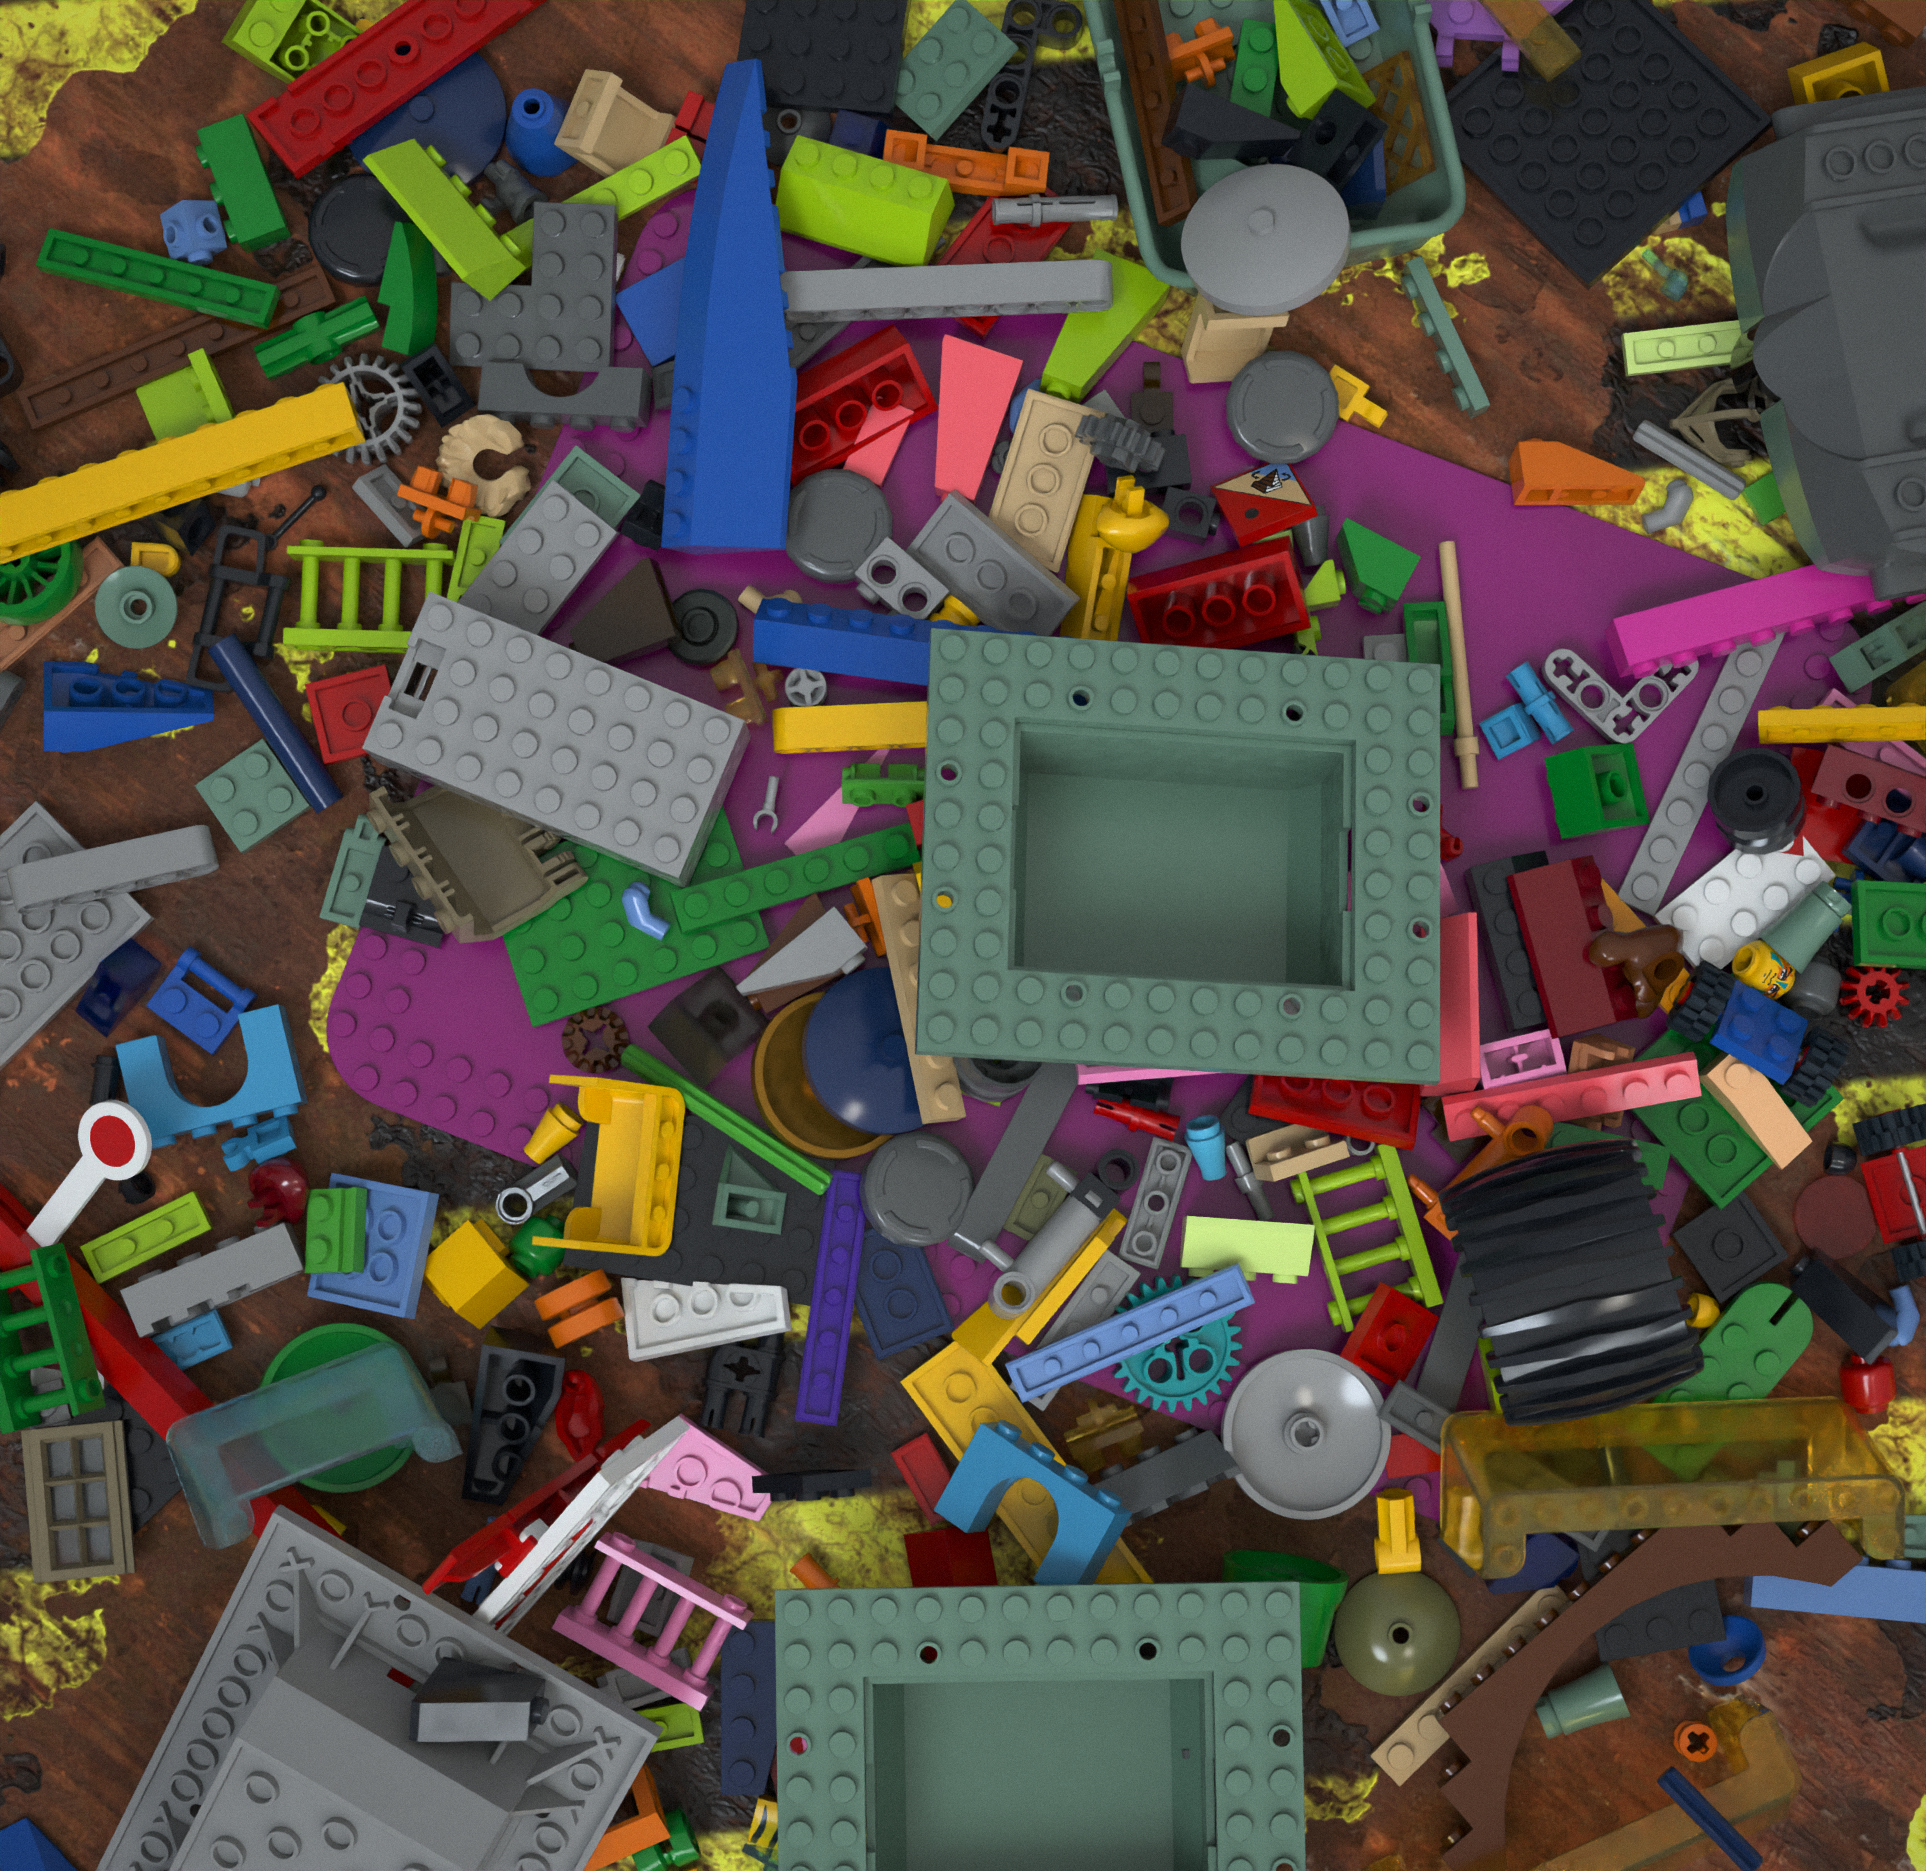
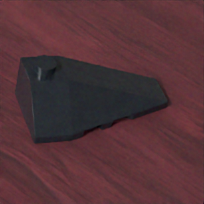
(513, 1400)

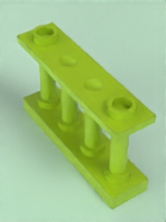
(349, 634)
(1396, 1206)

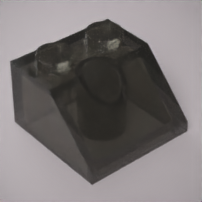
(709, 1026)

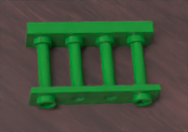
(71, 1344)

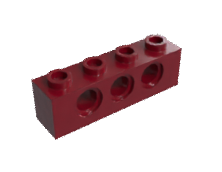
(1841, 763)

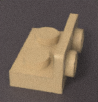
(1292, 1151)

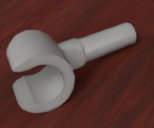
(769, 804)

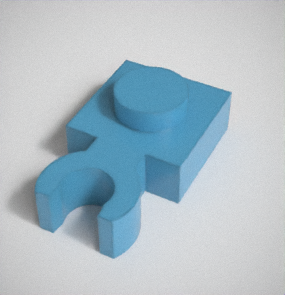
(264, 1141)

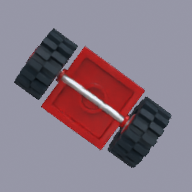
(1898, 1183)

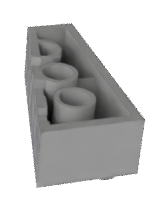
(214, 1280)

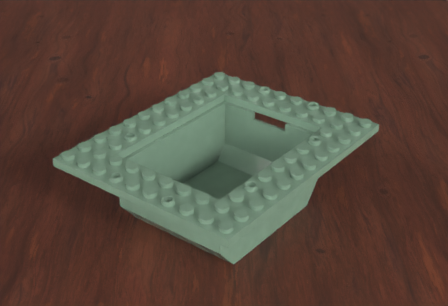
(1177, 859)
(1040, 1727)

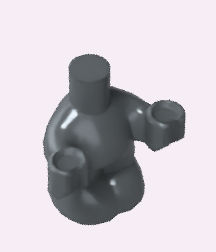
(512, 192)

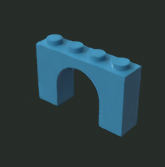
(270, 1084)
(1087, 1516)

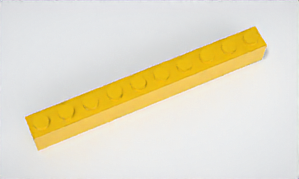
(177, 470)

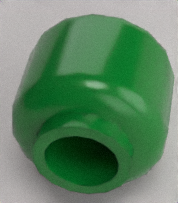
(537, 1259)

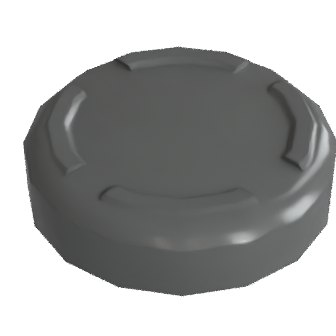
(1282, 407)
(835, 524)
(916, 1189)

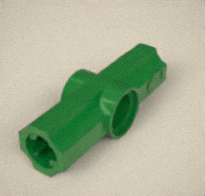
(317, 338)

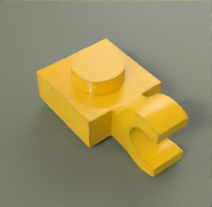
(1352, 398)

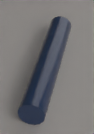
(275, 723)

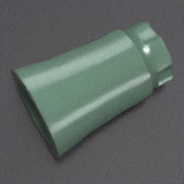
(1807, 925)
(1582, 1703)

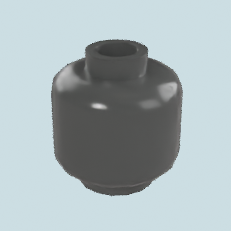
(1815, 990)

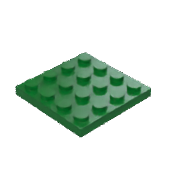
(1704, 1135)

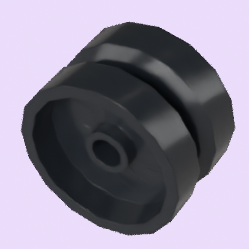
(1757, 801)

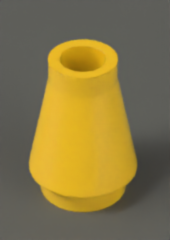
(553, 1132)

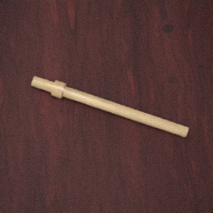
(1466, 745)

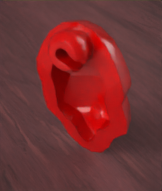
(580, 1414)

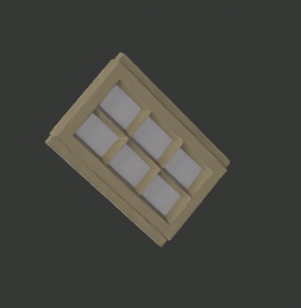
(78, 1501)

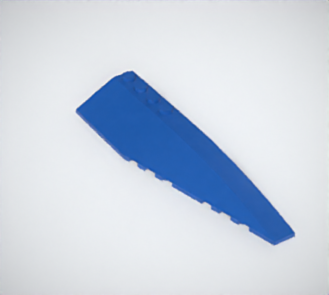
(732, 345)

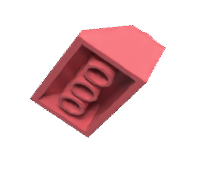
(1457, 1007)

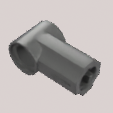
(538, 1189)

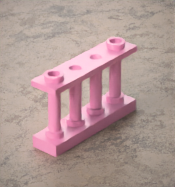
(618, 1642)

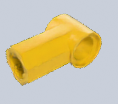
(1397, 1543)

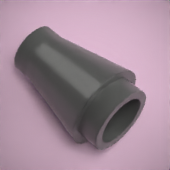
(1313, 538)

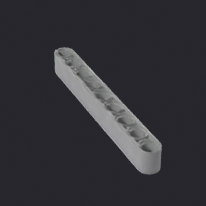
(948, 291)

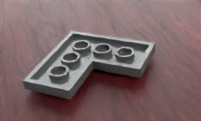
(566, 312)

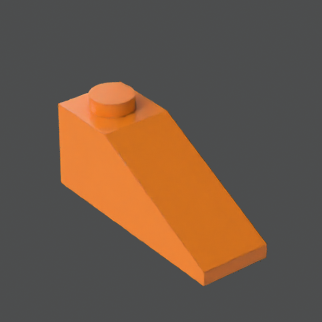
(1564, 475)

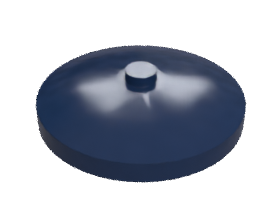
(457, 114)
(860, 1056)

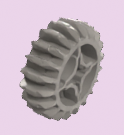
(384, 404)

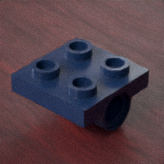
(1885, 851)

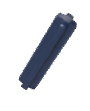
(1709, 1820)

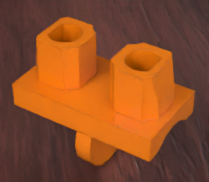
(1203, 55)
(457, 504)
(869, 917)

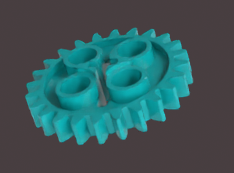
(1213, 1337)

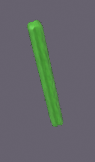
(728, 1120)

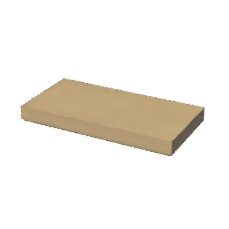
(1043, 477)

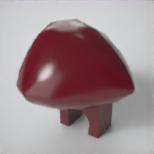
(280, 1188)

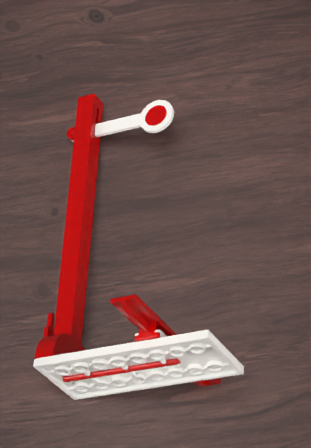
(526, 1544)

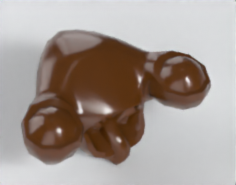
(1650, 960)

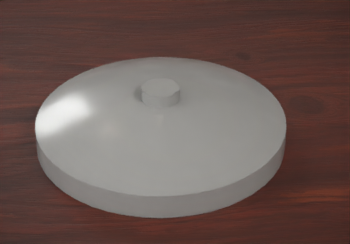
(1266, 239)
(1306, 1434)

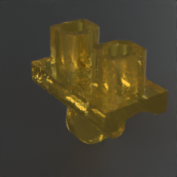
(734, 672)
(1102, 1428)

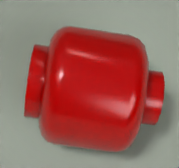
(1866, 1385)

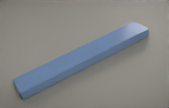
(1130, 1332)

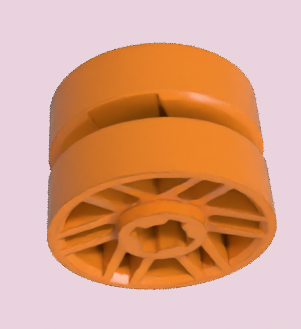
(579, 1308)

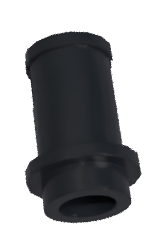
(105, 1079)

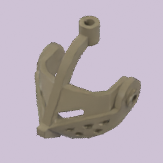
(1700, 419)

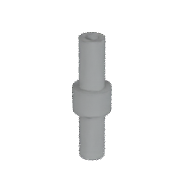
(1247, 1182)

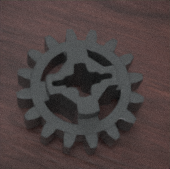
(1120, 443)

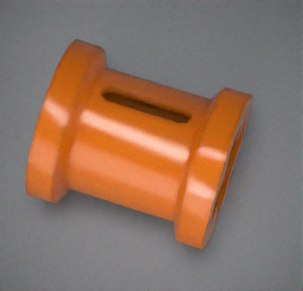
(1682, 1743)

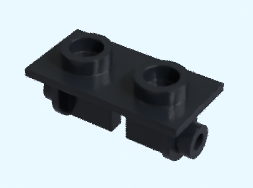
(1143, 1093)

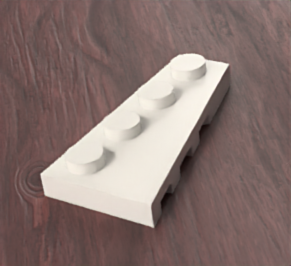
(684, 1318)

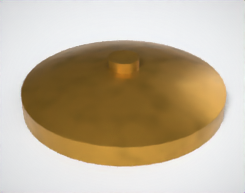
(787, 1098)

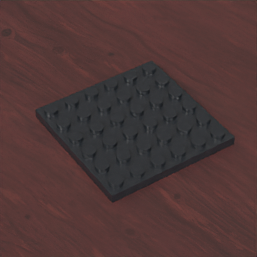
(1608, 139)

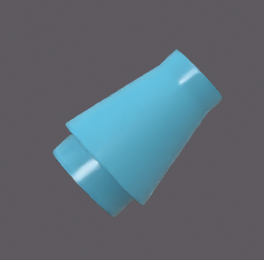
(1207, 1143)

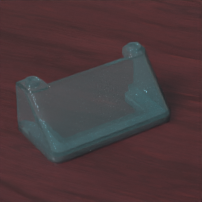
(300, 1431)

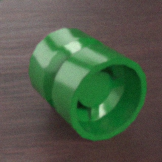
(682, 1840)

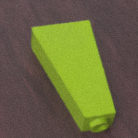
(1096, 339)

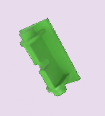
(865, 787)

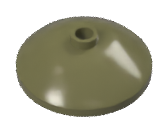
(1366, 1627)

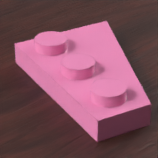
(709, 1473)

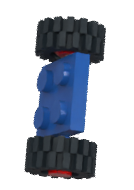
(1758, 1033)

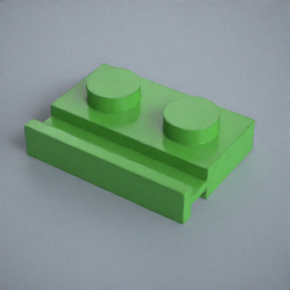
(335, 1231)

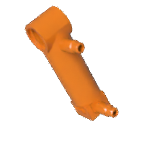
(1506, 1144)

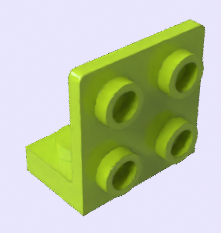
(186, 399)

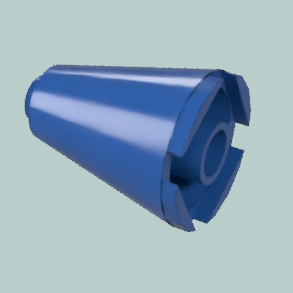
(533, 130)

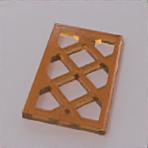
(1416, 135)

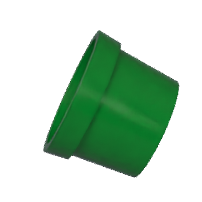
(1320, 1587)

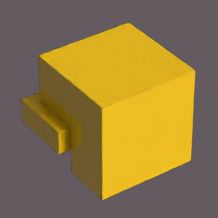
(473, 1273)

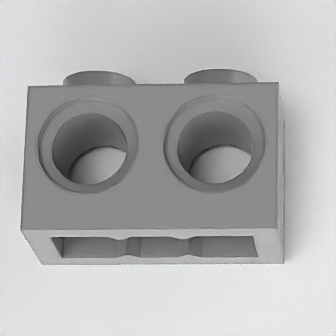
(909, 579)

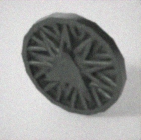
(707, 625)

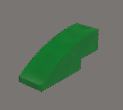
(409, 290)
(1429, 643)

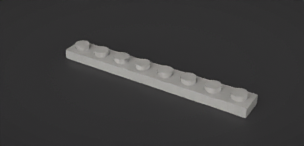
(1688, 786)

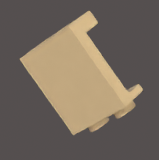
(610, 126)
(1224, 341)

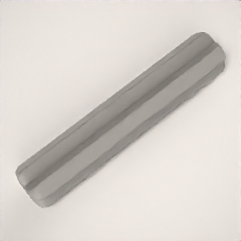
(1689, 460)

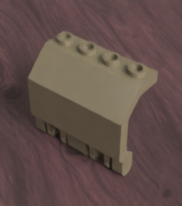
(474, 861)

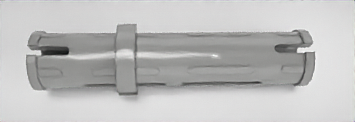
(1054, 209)

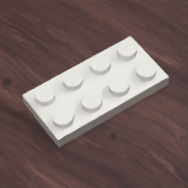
(1740, 901)

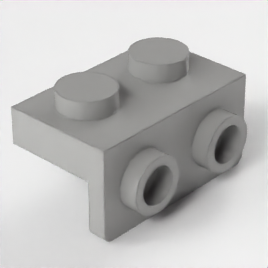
(662, 1601)

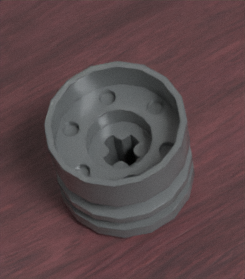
(992, 1081)

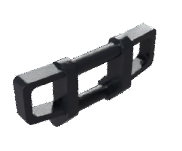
(220, 575)

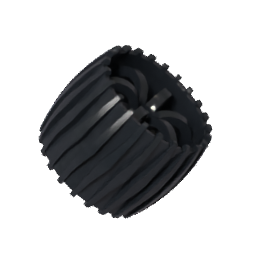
(1572, 1282)

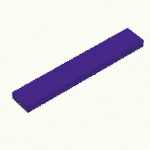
(831, 1301)

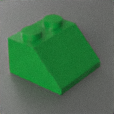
(1374, 566)
(1596, 790)

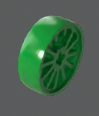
(56, 593)

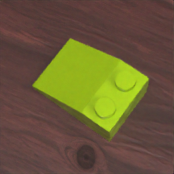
(1314, 59)

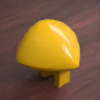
(1129, 520)

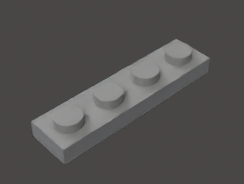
(1090, 1304)

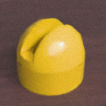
(1704, 1310)

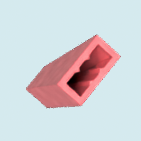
(972, 412)

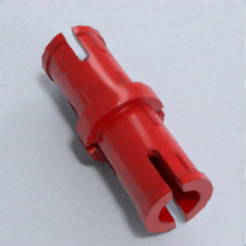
(1139, 1117)

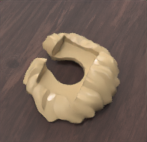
(461, 447)

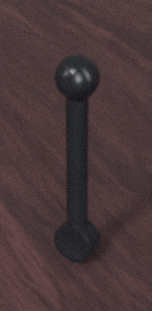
(317, 493)

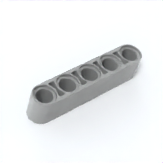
(112, 869)

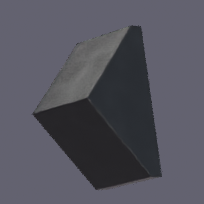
(437, 384)

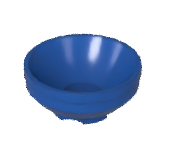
(1743, 1640)

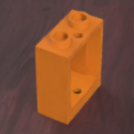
(637, 1832)

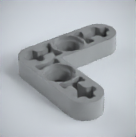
(1612, 702)

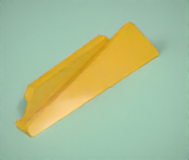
(1096, 575)
(986, 1334)

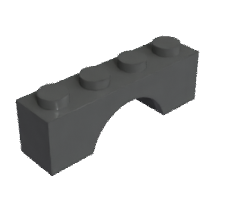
(615, 399)

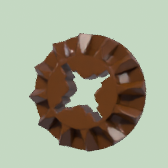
(597, 1059)

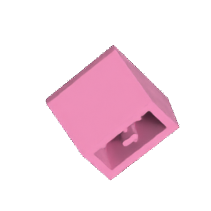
(1520, 1060)

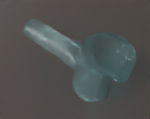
(1676, 280)

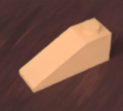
(1755, 1107)

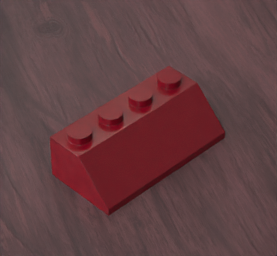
(1560, 917)

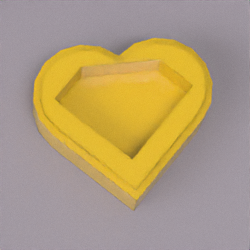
(157, 557)

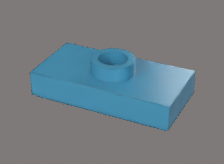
(195, 1340)

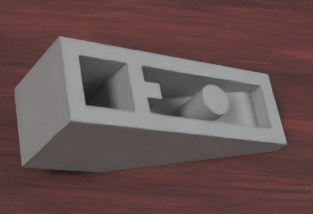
(813, 955)

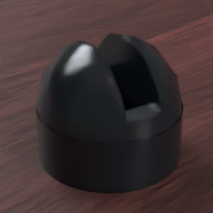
(1839, 1159)
(132, 1194)

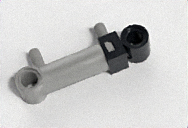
(1062, 1233)

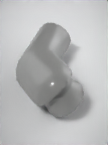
(1674, 510)

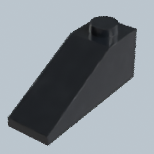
(1215, 128)

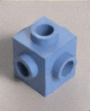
(193, 231)

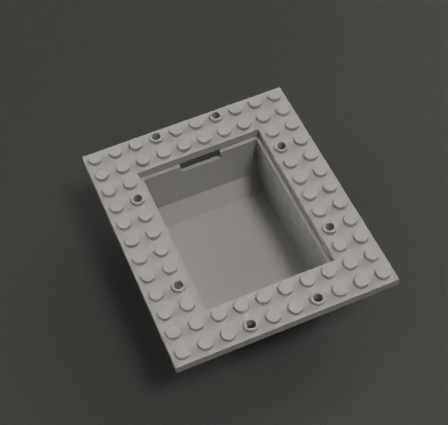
(309, 1750)

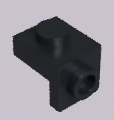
(646, 518)

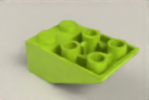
(288, 35)

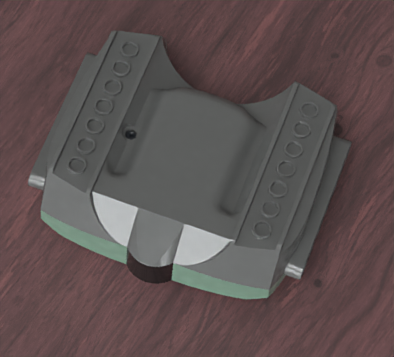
(1836, 327)

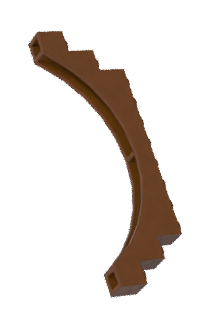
(1496, 1706)

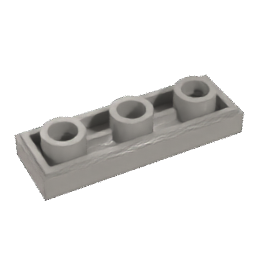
(1149, 1229)

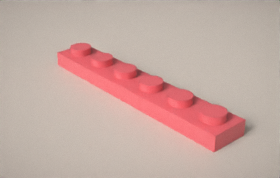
(1579, 1093)

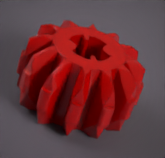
(1879, 1008)

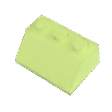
(1256, 1245)

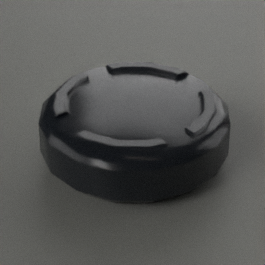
(354, 229)

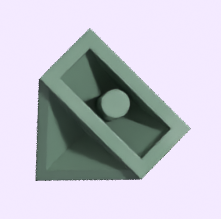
(747, 1197)

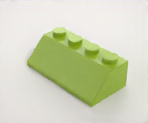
(862, 203)
(447, 216)

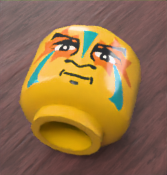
(1763, 969)

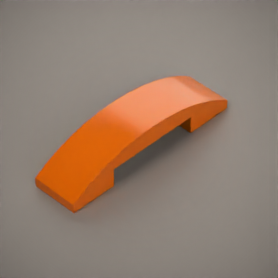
(971, 170)

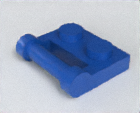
(192, 1011)

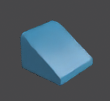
(1510, 730)

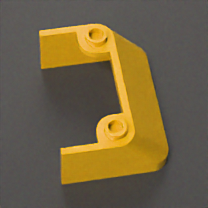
(633, 1167)

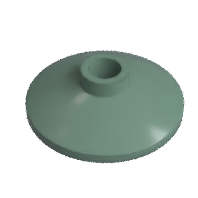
(116, 607)

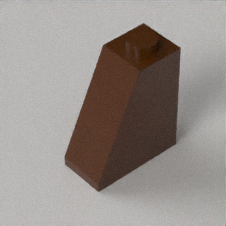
(778, 998)

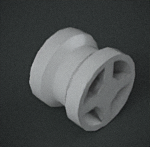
(805, 682)

